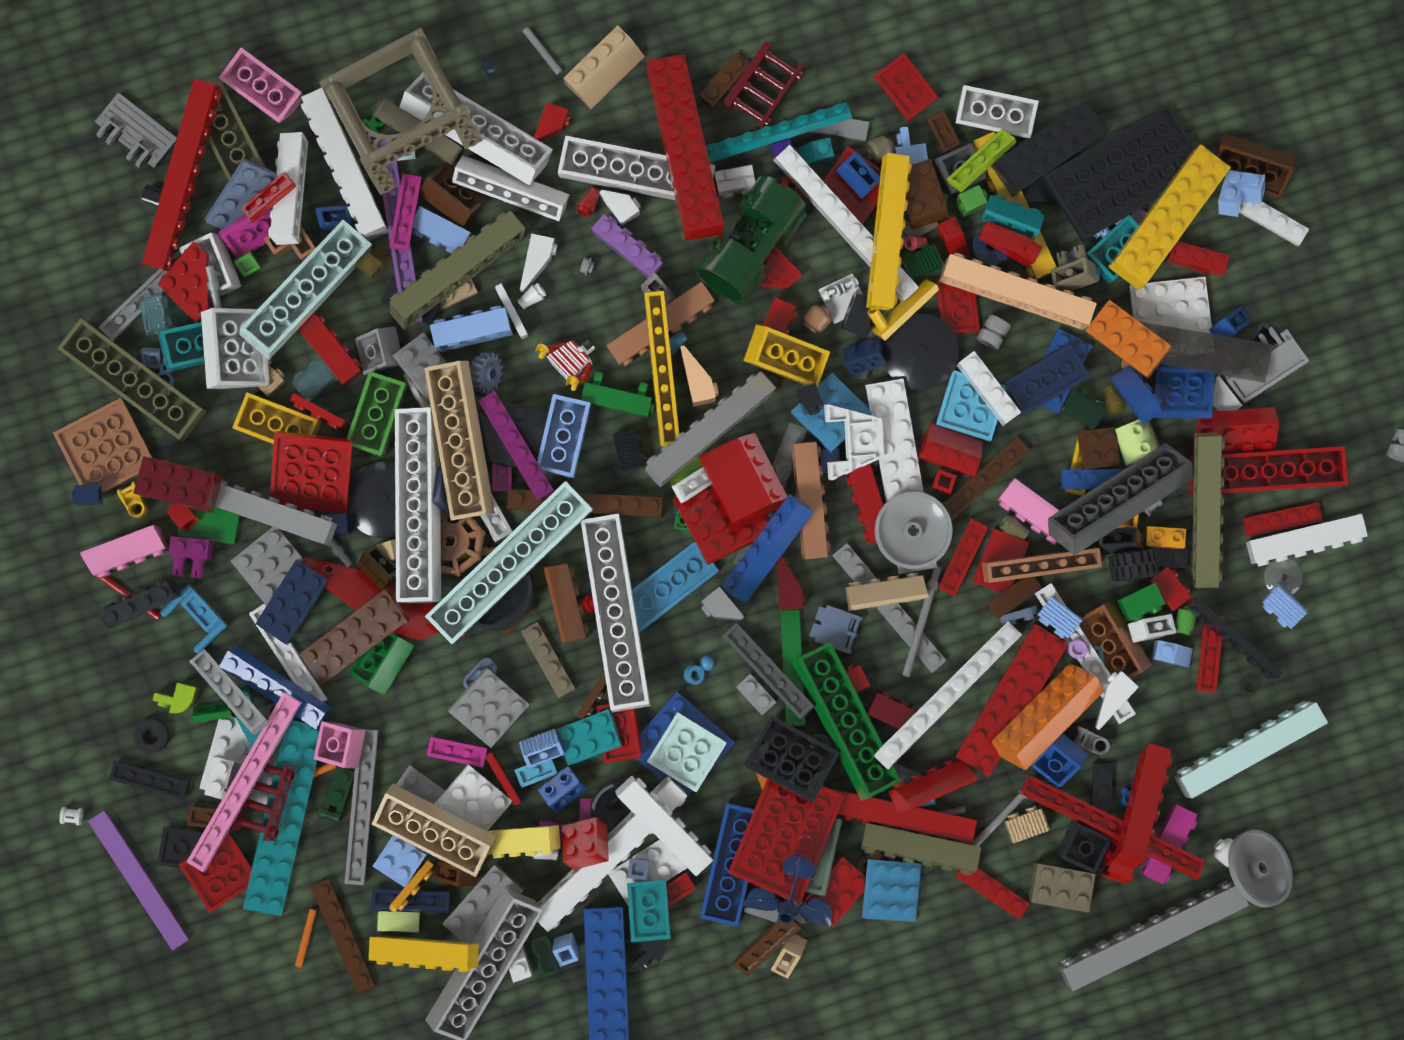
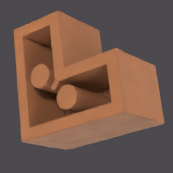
(302, 249)

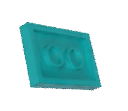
(589, 737)
(648, 911)

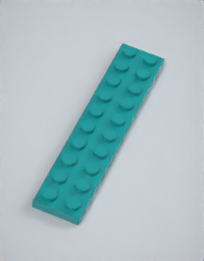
(275, 858)

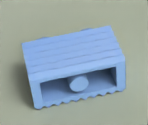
(1284, 606)
(1059, 617)
(541, 748)

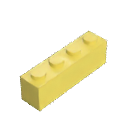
(525, 840)

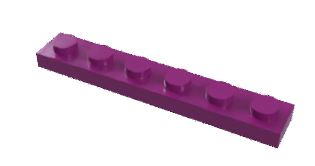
(516, 445)

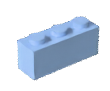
(439, 230)

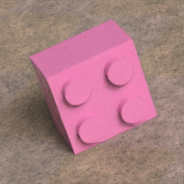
(339, 744)

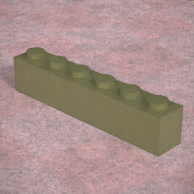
(921, 848)

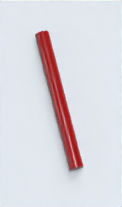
(124, 592)

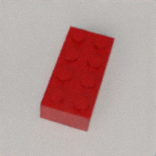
(1243, 429)

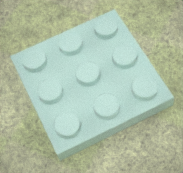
(686, 752)

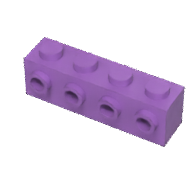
(627, 247)

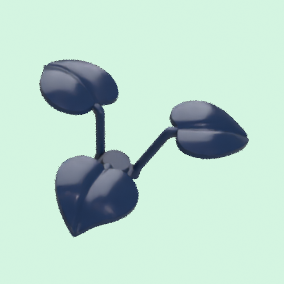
(813, 911)

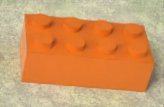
(1128, 339)

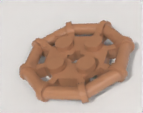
(461, 544)

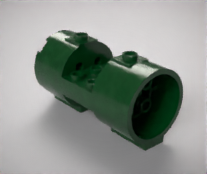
(735, 262)

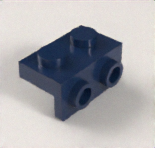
(863, 356)

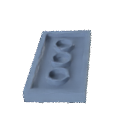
(241, 188)

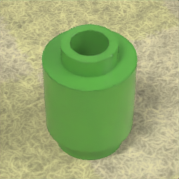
(1184, 621)

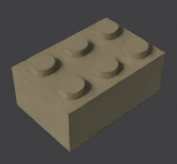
(1061, 887)

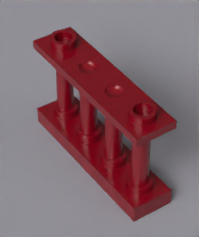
(755, 69)
(272, 828)

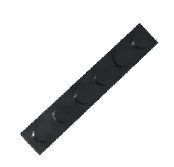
(1228, 634)

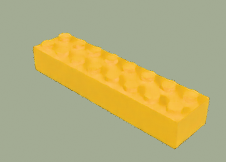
(1169, 217)

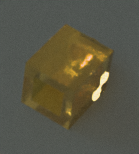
(370, 266)

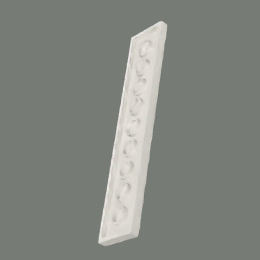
(900, 463)

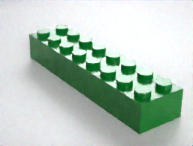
(844, 720)

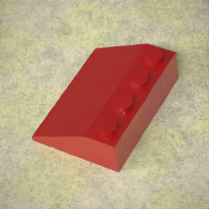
(743, 478)

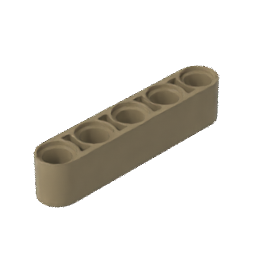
(403, 121)

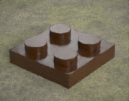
(1098, 448)

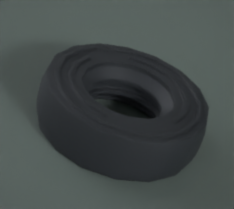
(162, 731)

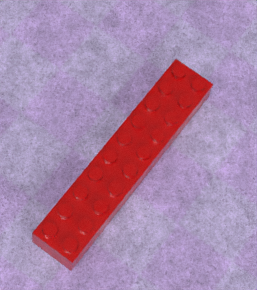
(684, 147)

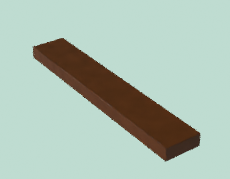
(985, 477)

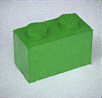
(971, 201)

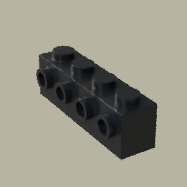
(140, 604)

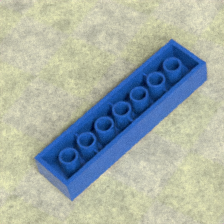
(606, 973)

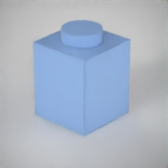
(565, 949)

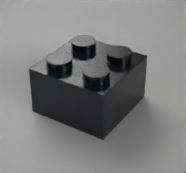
(1083, 846)

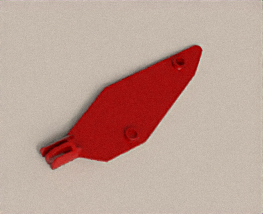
(357, 589)

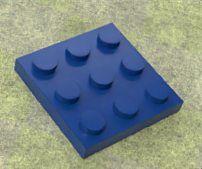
(1184, 393)

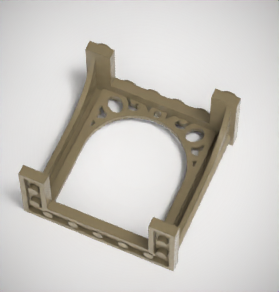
(400, 144)

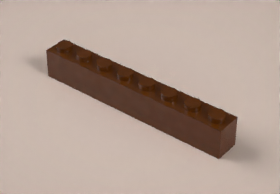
(602, 504)

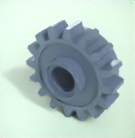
(486, 372)

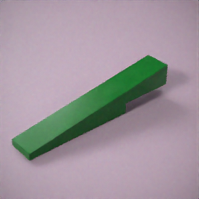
(790, 651)

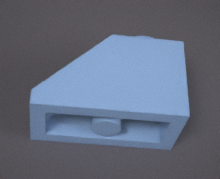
(1171, 653)

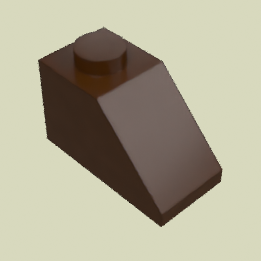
(452, 875)

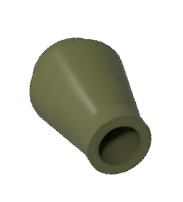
(1013, 527)

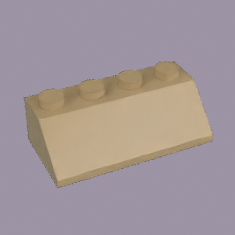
(604, 67)
(886, 592)

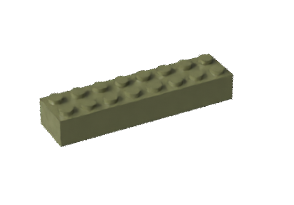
(456, 270)
(131, 380)

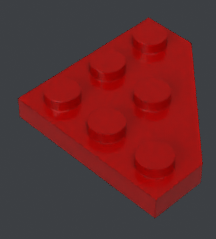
(779, 271)
(188, 282)

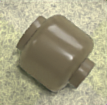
(878, 148)

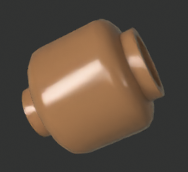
(817, 318)

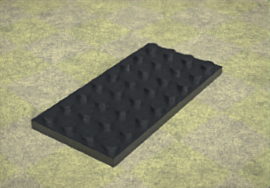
(1120, 173)

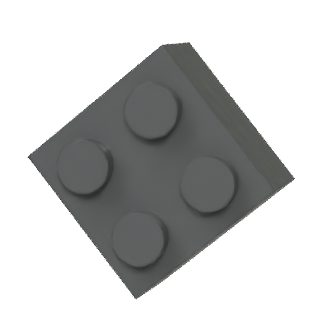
(950, 163)

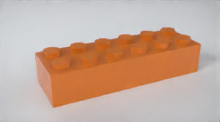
(1047, 716)

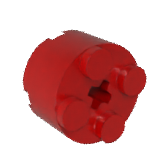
(1114, 870)

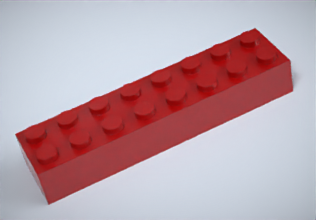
(1282, 470)
(1012, 693)

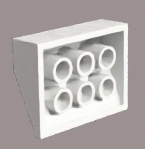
(227, 355)

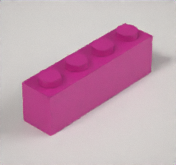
(1175, 832)

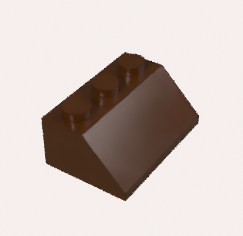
(452, 199)

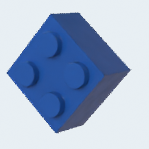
(1060, 761)

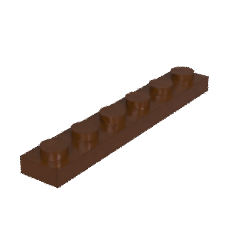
(343, 936)

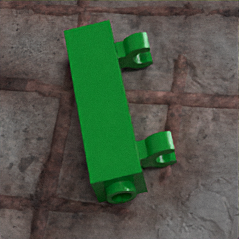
(618, 400)

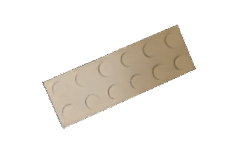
(434, 830)

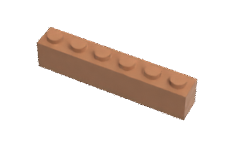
(678, 313)
(810, 490)
(1041, 565)

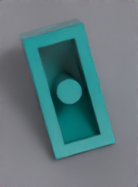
(816, 152)

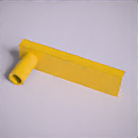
(900, 314)

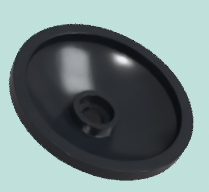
(605, 810)

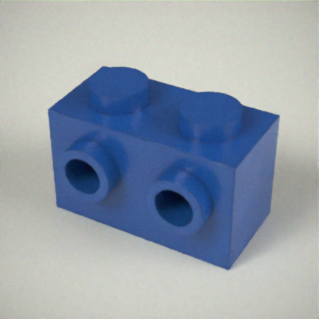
(562, 789)

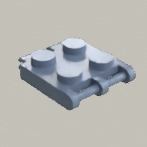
(835, 628)

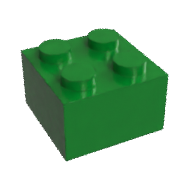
(1142, 601)

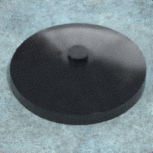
(921, 352)
(373, 500)
(510, 607)

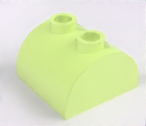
(1136, 441)

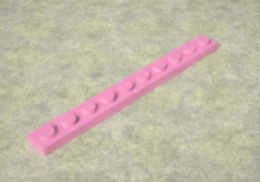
(244, 782)

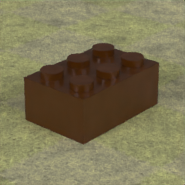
(924, 196)

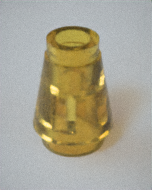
(1112, 400)

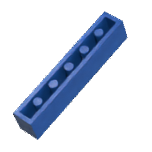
(767, 548)
(273, 684)

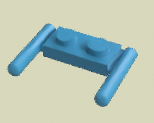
(201, 612)

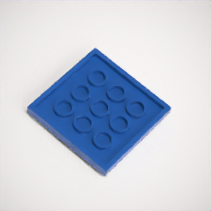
(656, 728)

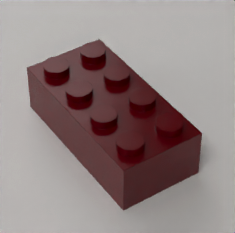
(177, 484)

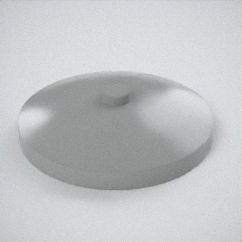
(913, 530)
(1260, 868)

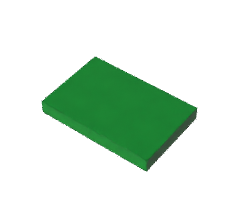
(216, 527)

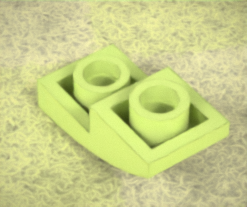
(398, 921)

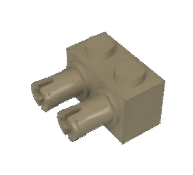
(1074, 274)

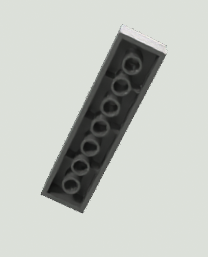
(1120, 498)

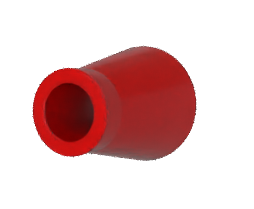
(588, 203)

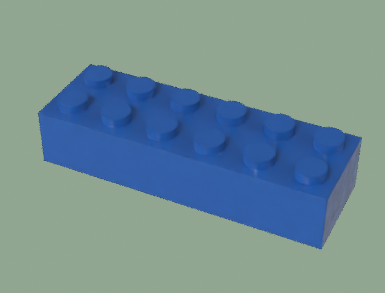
(724, 891)

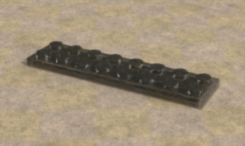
(1214, 353)

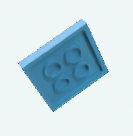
(836, 394)
(891, 890)

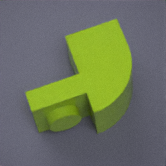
(182, 701)

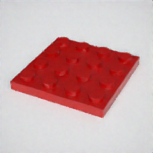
(311, 471)
(712, 527)

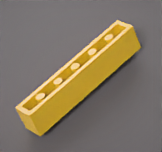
(423, 952)

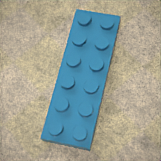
(670, 585)

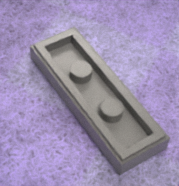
(847, 129)

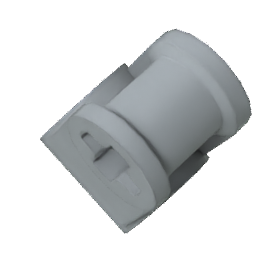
(1089, 740)

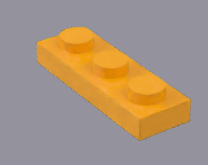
(412, 887)

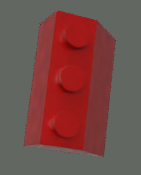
(951, 450)

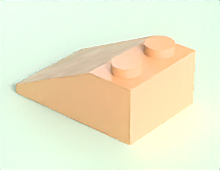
(699, 382)

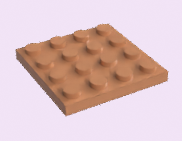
(104, 446)

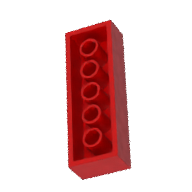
(1142, 806)

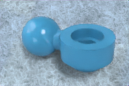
(706, 663)

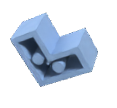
(1238, 188)

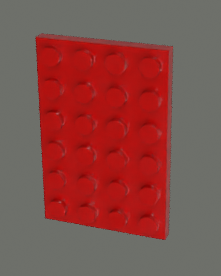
(782, 828)

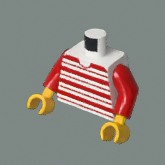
(569, 360)

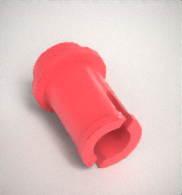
(913, 242)

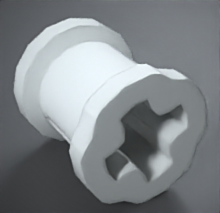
(71, 816)

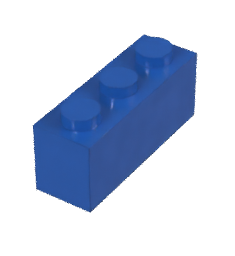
(1137, 394)

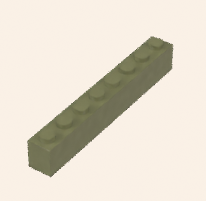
(1206, 510)

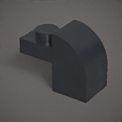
(654, 949)

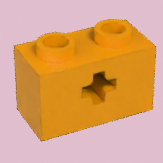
(1164, 537)

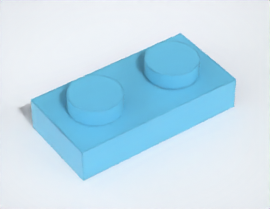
(536, 773)

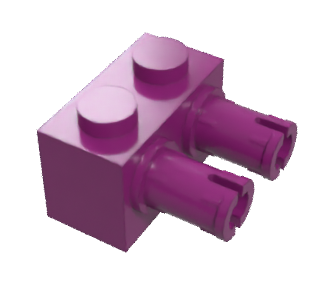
(184, 548)

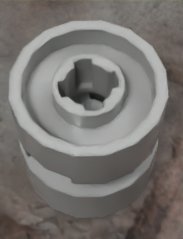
(992, 334)
(1396, 450)

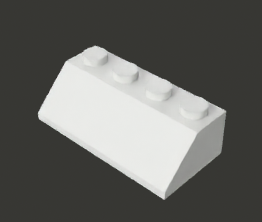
(996, 111)

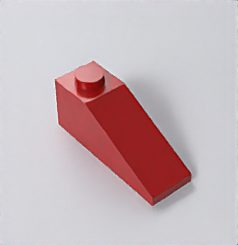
(1010, 243)

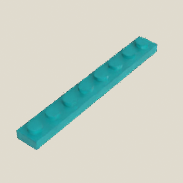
(778, 132)

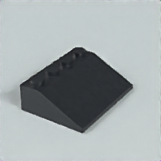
(528, 421)
(792, 759)

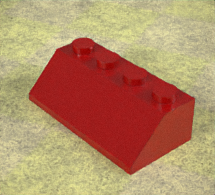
(931, 786)

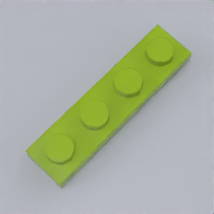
(981, 160)

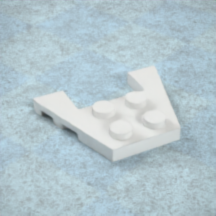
(862, 439)

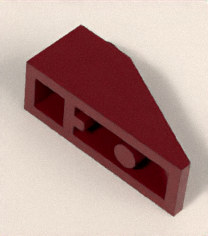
(788, 588)

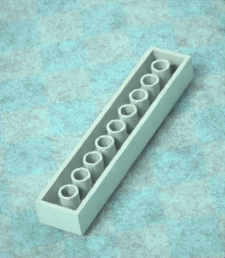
(509, 562)

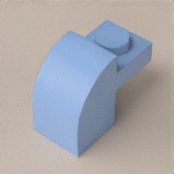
(916, 152)

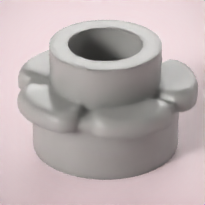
(587, 265)

